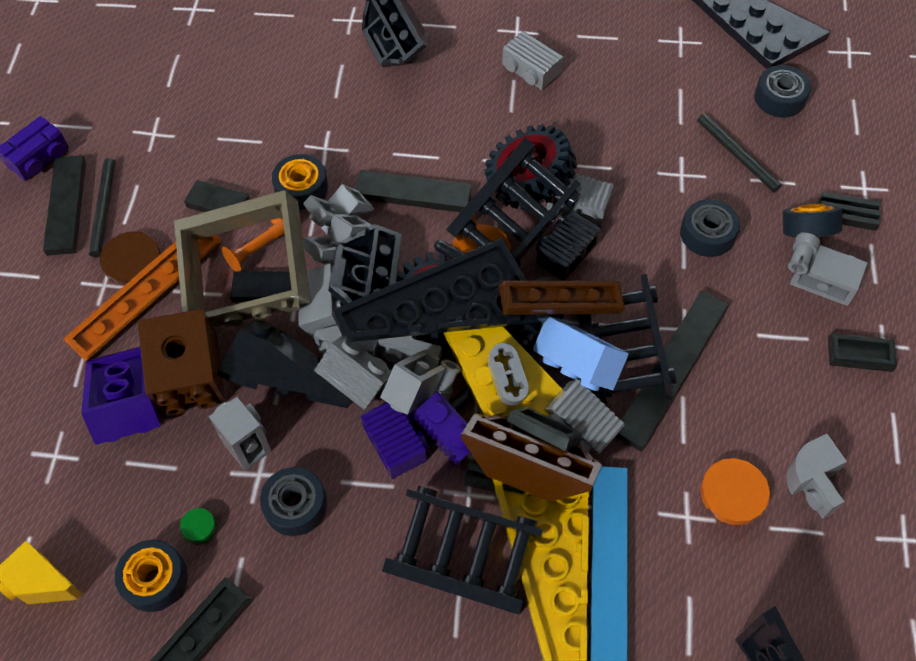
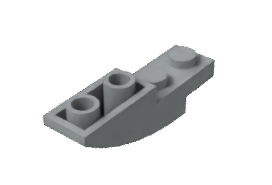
(391, 349)

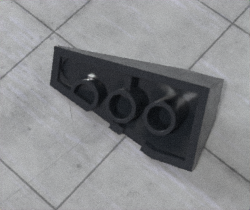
(277, 360)

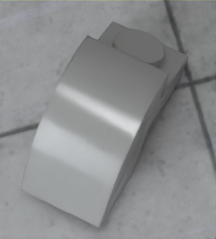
(344, 201)
(341, 227)
(811, 471)

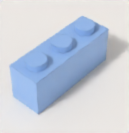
(580, 354)

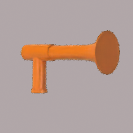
(236, 256)

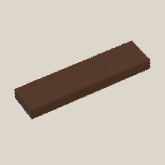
(561, 297)

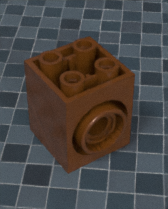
(181, 361)

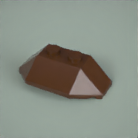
(528, 461)

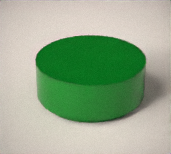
(198, 526)

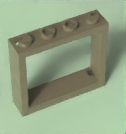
(233, 217)

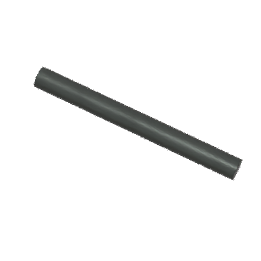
(735, 149)
(102, 208)

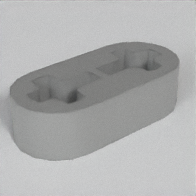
(500, 376)

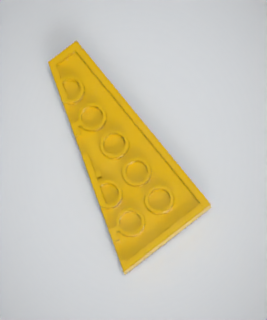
(472, 352)
(554, 570)

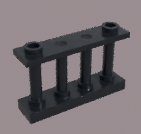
(504, 180)
(666, 375)
(438, 574)

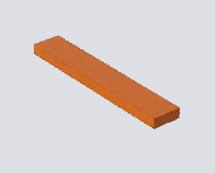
(131, 301)

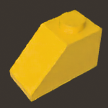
(34, 578)

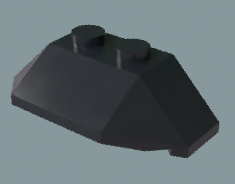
(393, 31)
(365, 263)

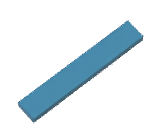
(609, 566)

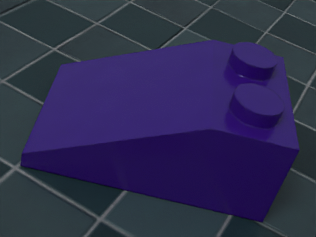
(116, 398)

